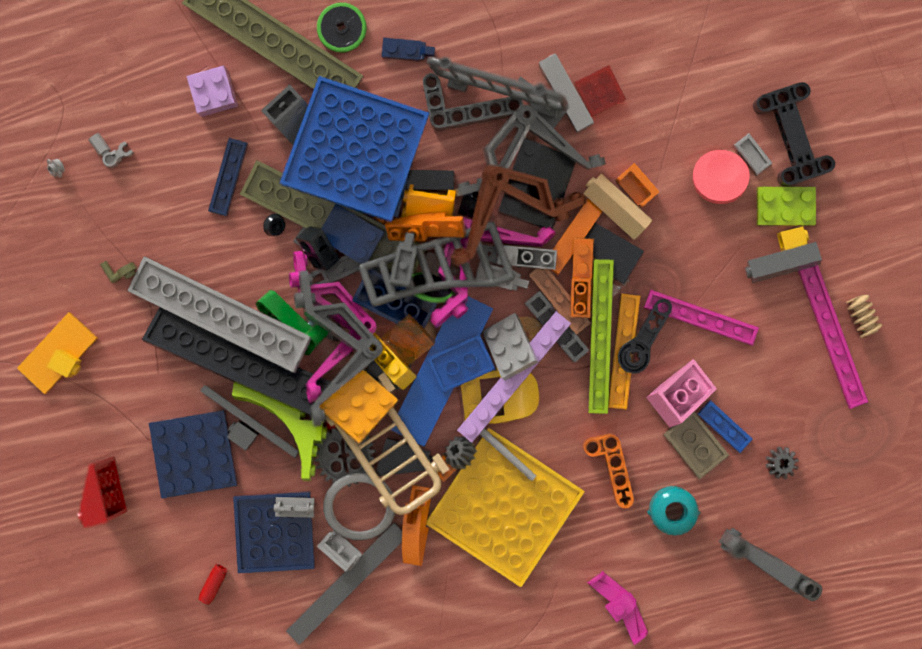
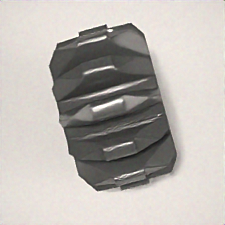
(460, 452)
(788, 461)

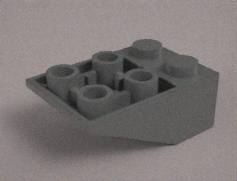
(287, 112)

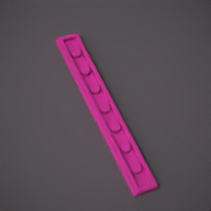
(833, 337)

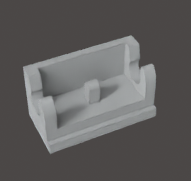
(340, 550)

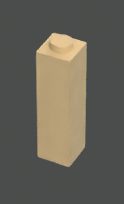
(617, 206)

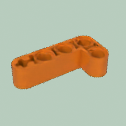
(613, 471)

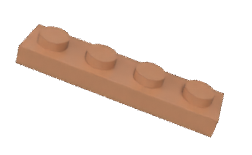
(558, 298)

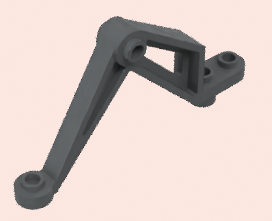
(539, 127)
(363, 354)
(770, 564)

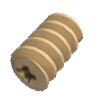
(864, 315)

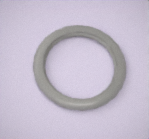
(336, 526)

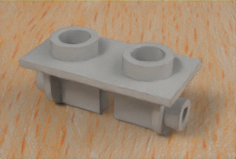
(294, 507)

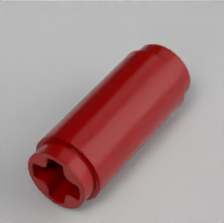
(212, 584)

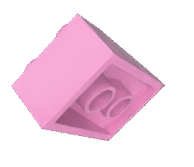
(681, 394)

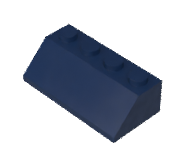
(397, 309)

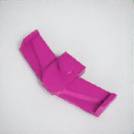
(621, 605)

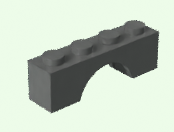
(569, 341)

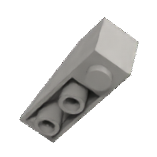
(530, 257)

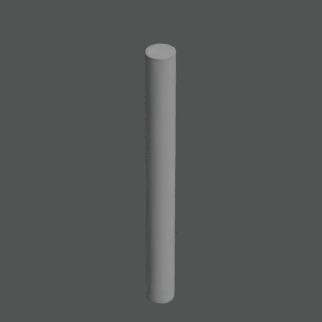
(507, 454)

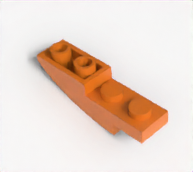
(426, 225)
(582, 277)
(415, 530)

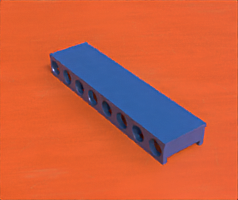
(425, 397)

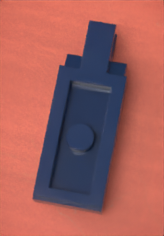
(406, 49)

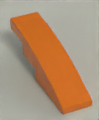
(577, 229)

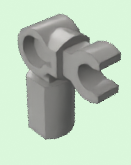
(112, 158)

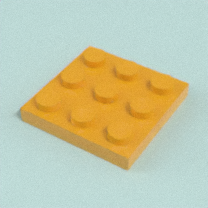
(359, 406)

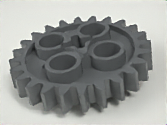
(327, 457)

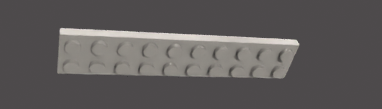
(220, 314)

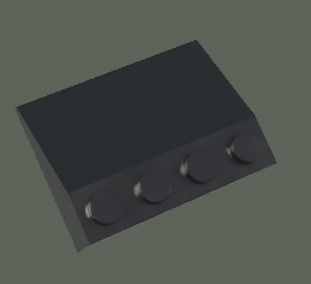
(540, 162)

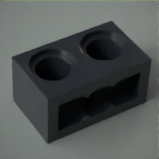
(317, 248)

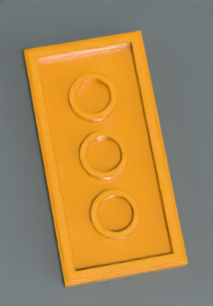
(67, 335)

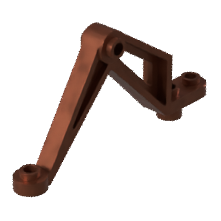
(495, 180)

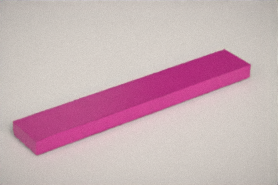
(704, 318)

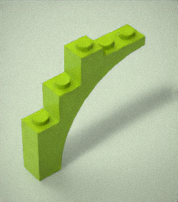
(302, 430)

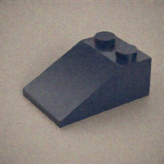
(352, 234)

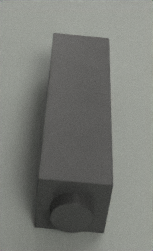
(783, 262)

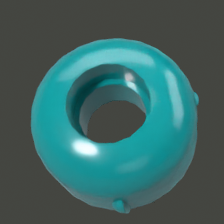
(659, 504)

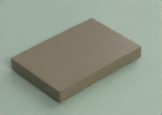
(696, 445)

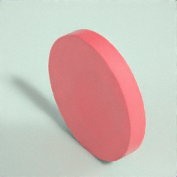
(720, 176)

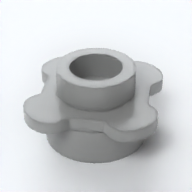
(55, 167)

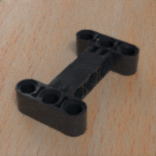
(793, 134)

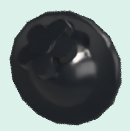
(274, 225)

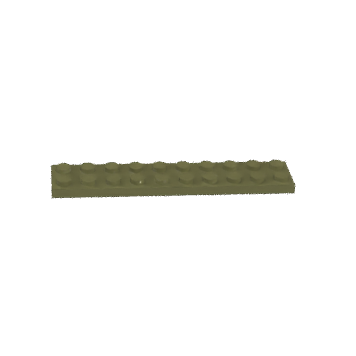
(274, 41)
(306, 210)

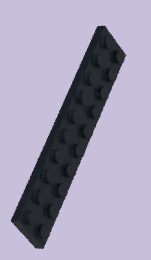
(230, 360)

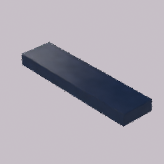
(228, 177)

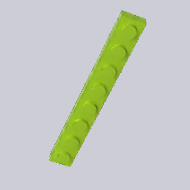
(600, 336)

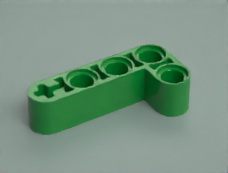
(276, 308)

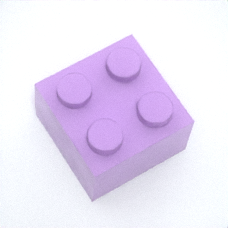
(212, 91)

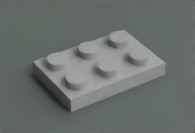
(510, 346)

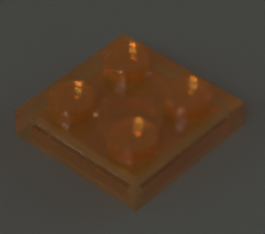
(408, 339)

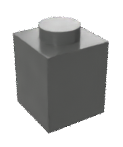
(242, 434)

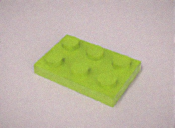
(786, 206)

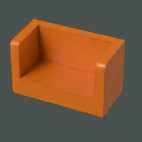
(637, 185)

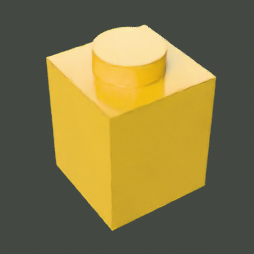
(792, 238)
(64, 363)

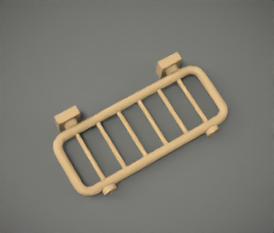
(431, 468)

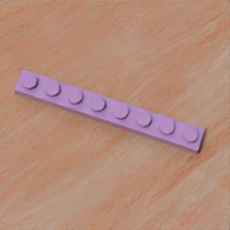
(504, 389)

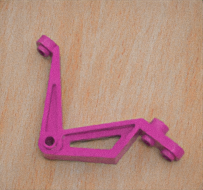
(456, 305)
(342, 350)

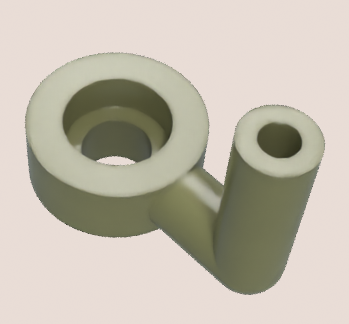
(126, 271)

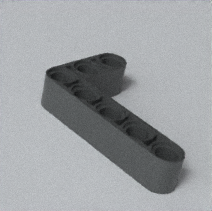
(468, 119)

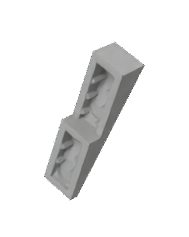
(560, 82)

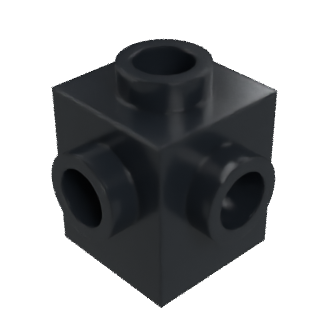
(468, 204)

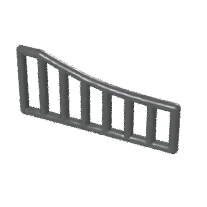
(450, 282)

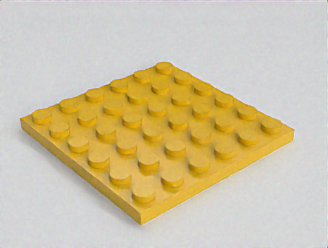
(501, 512)

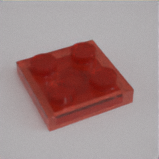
(600, 91)

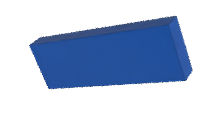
(724, 426)

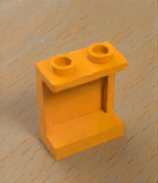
(424, 202)

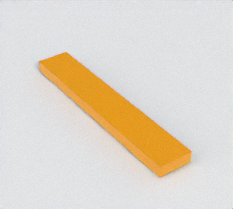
(625, 332)

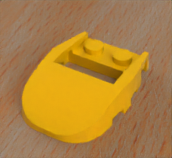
(518, 406)

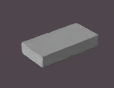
(752, 154)

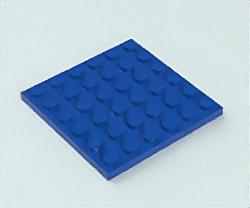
(354, 149)

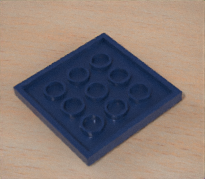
(193, 454)
(269, 541)

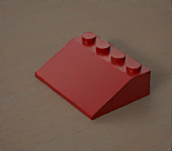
(102, 494)

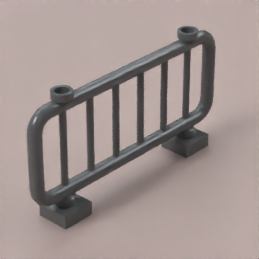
(462, 76)

